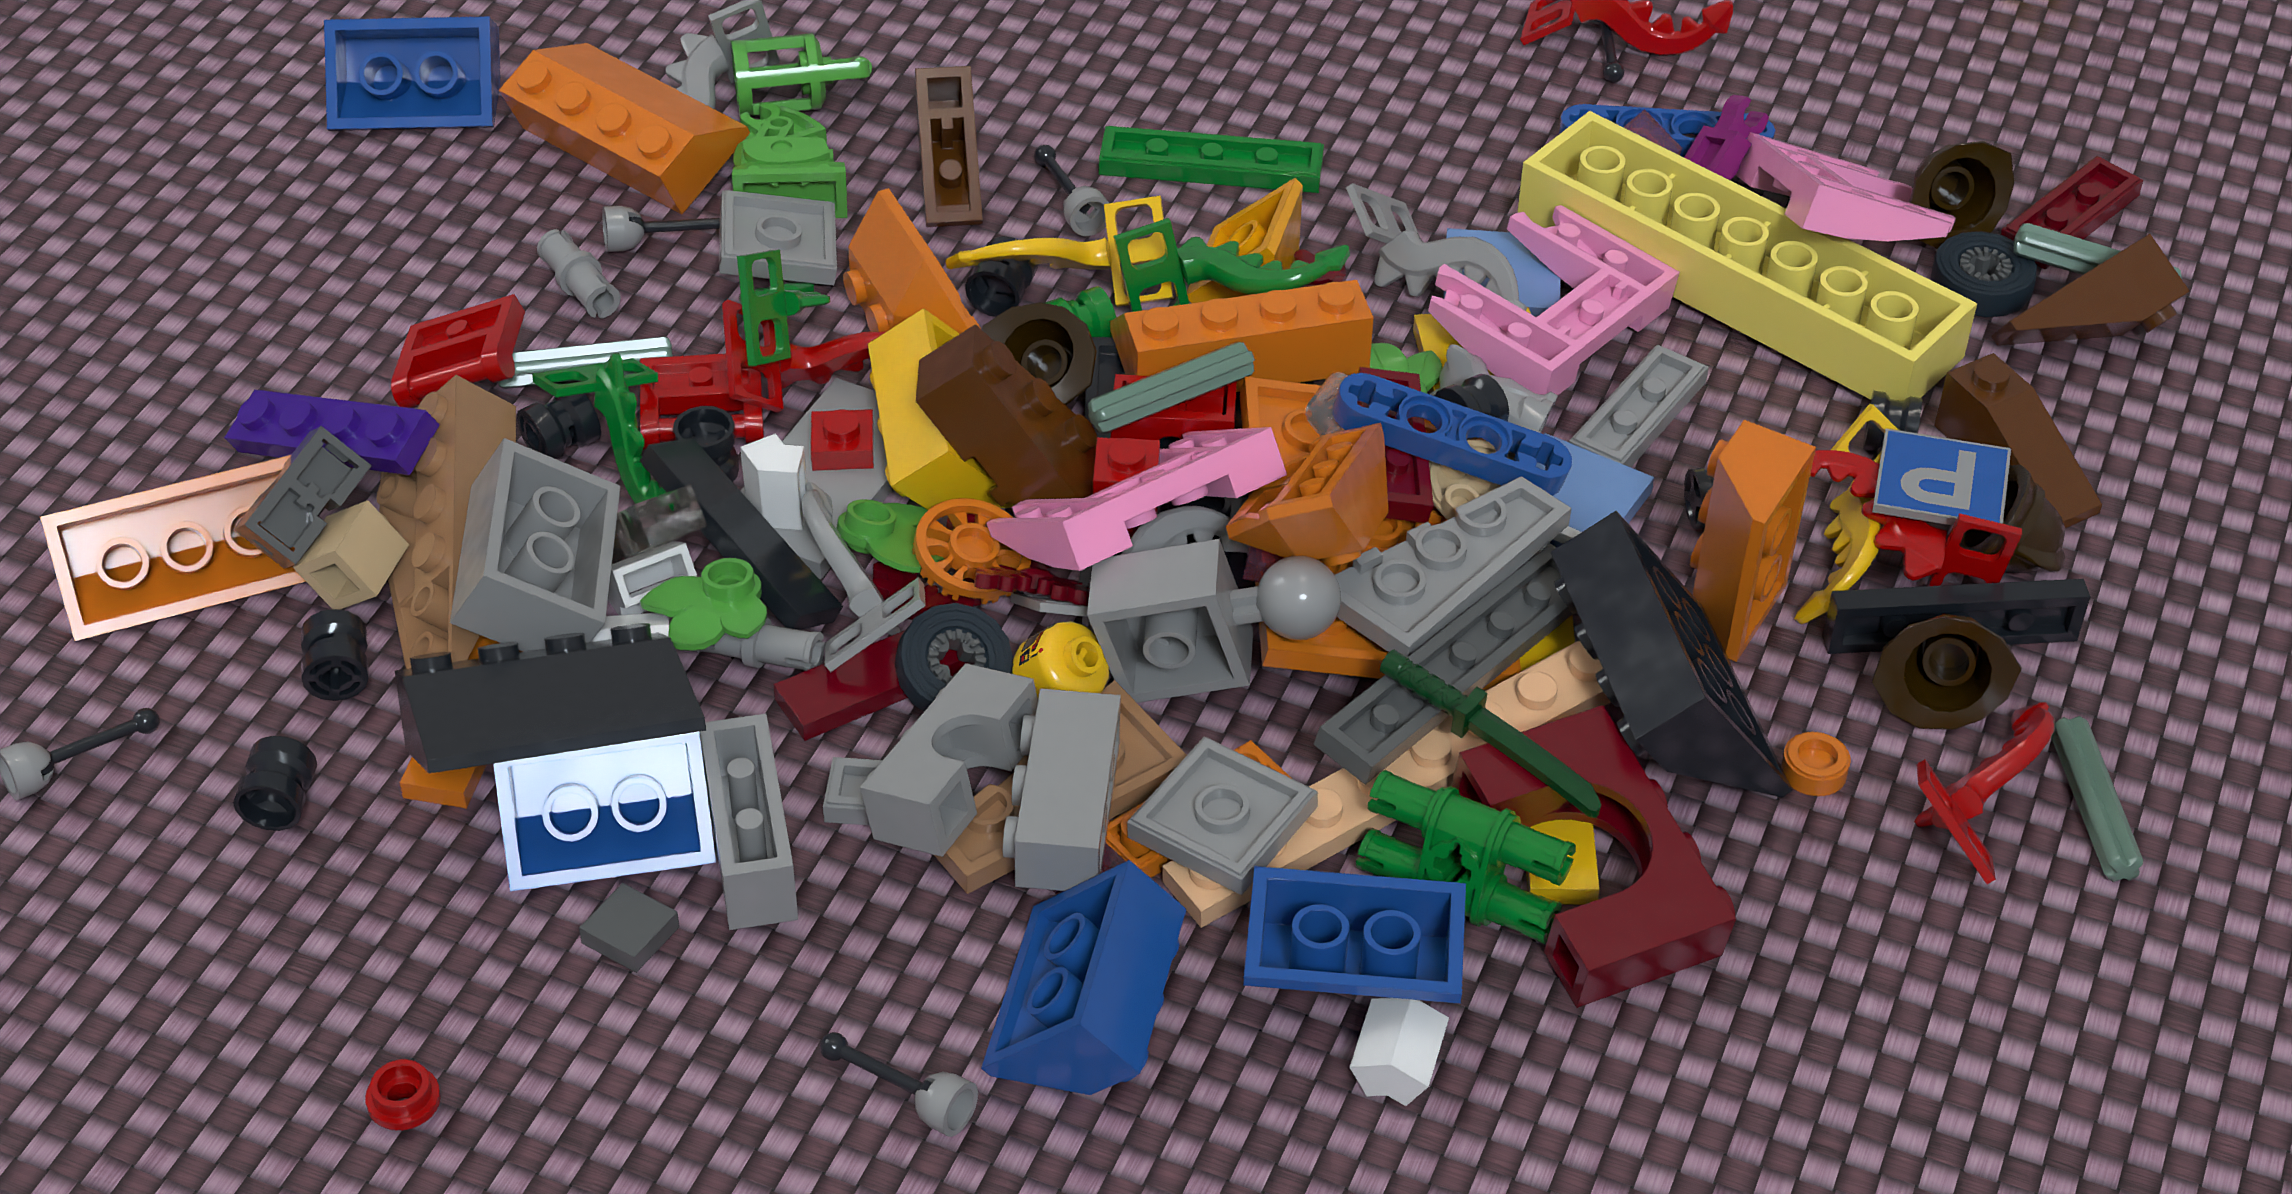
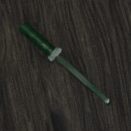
(1471, 715)

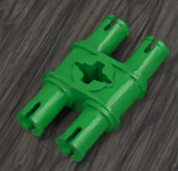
(1467, 846)

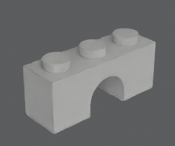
(923, 787)

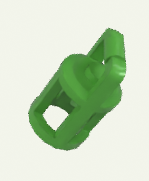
(810, 71)

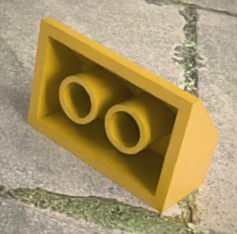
(917, 454)

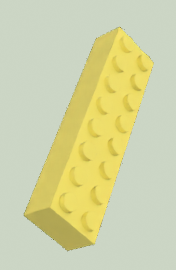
(1753, 265)

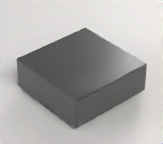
(629, 927)

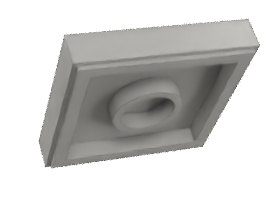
(796, 226)
(1222, 814)

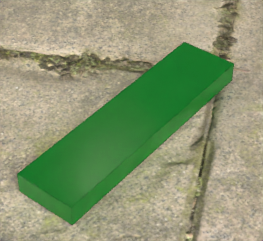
(1210, 158)

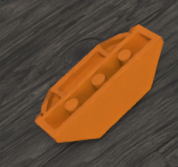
(897, 272)
(1324, 503)

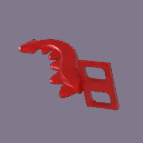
(1630, 23)
(806, 363)
(1922, 545)
(1966, 797)

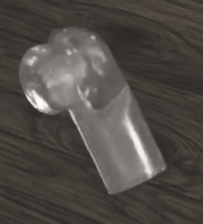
(1320, 406)

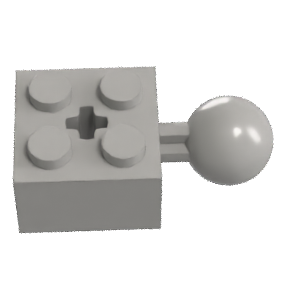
(1184, 627)

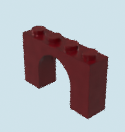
(1657, 924)

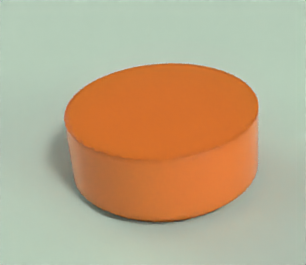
(1816, 763)

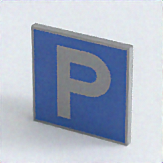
(1940, 478)

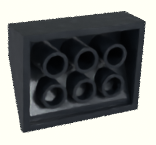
(1662, 661)
(544, 699)

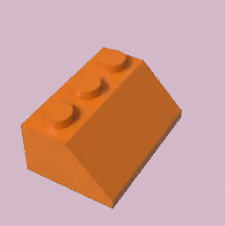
(1749, 529)

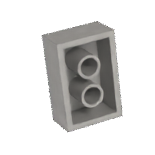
(535, 550)

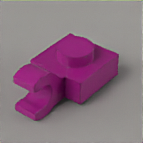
(1726, 144)

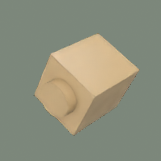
(352, 556)

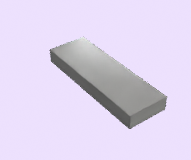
(1642, 406)

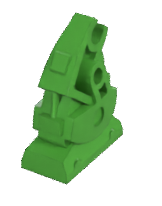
(788, 158)

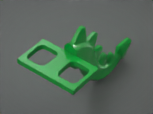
(1220, 264)
(771, 303)
(619, 410)

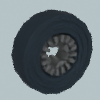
(1986, 272)
(941, 628)

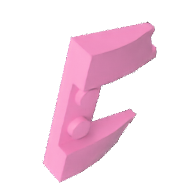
(1838, 194)
(1611, 291)
(1093, 528)

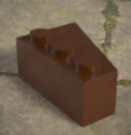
(1006, 420)

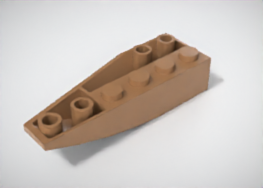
(432, 512)

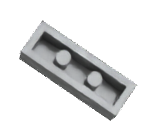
(1063, 789)
(748, 822)

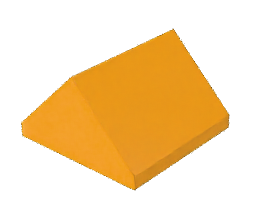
(1263, 227)

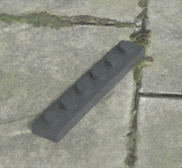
(1464, 654)

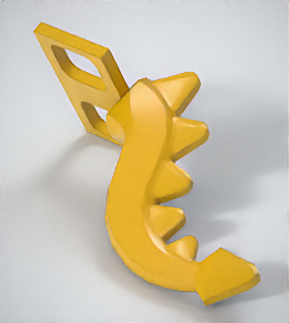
(1082, 255)
(1851, 527)

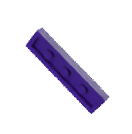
(380, 434)

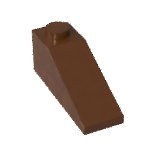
(948, 146)
(2105, 302)
(1999, 408)

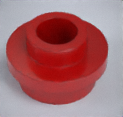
(398, 1081)

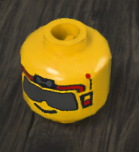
(1063, 659)

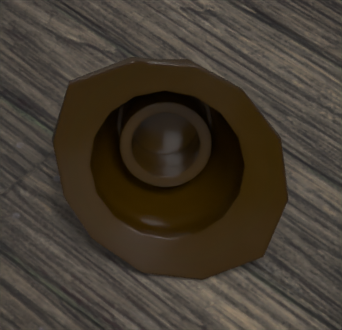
(1966, 182)
(1048, 345)
(2040, 523)
(1945, 672)

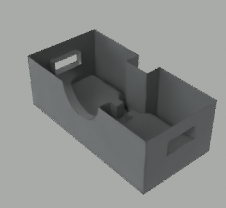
(305, 485)

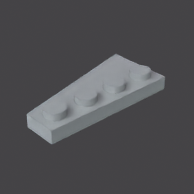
(1445, 568)

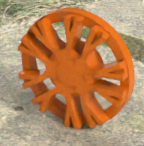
(963, 548)

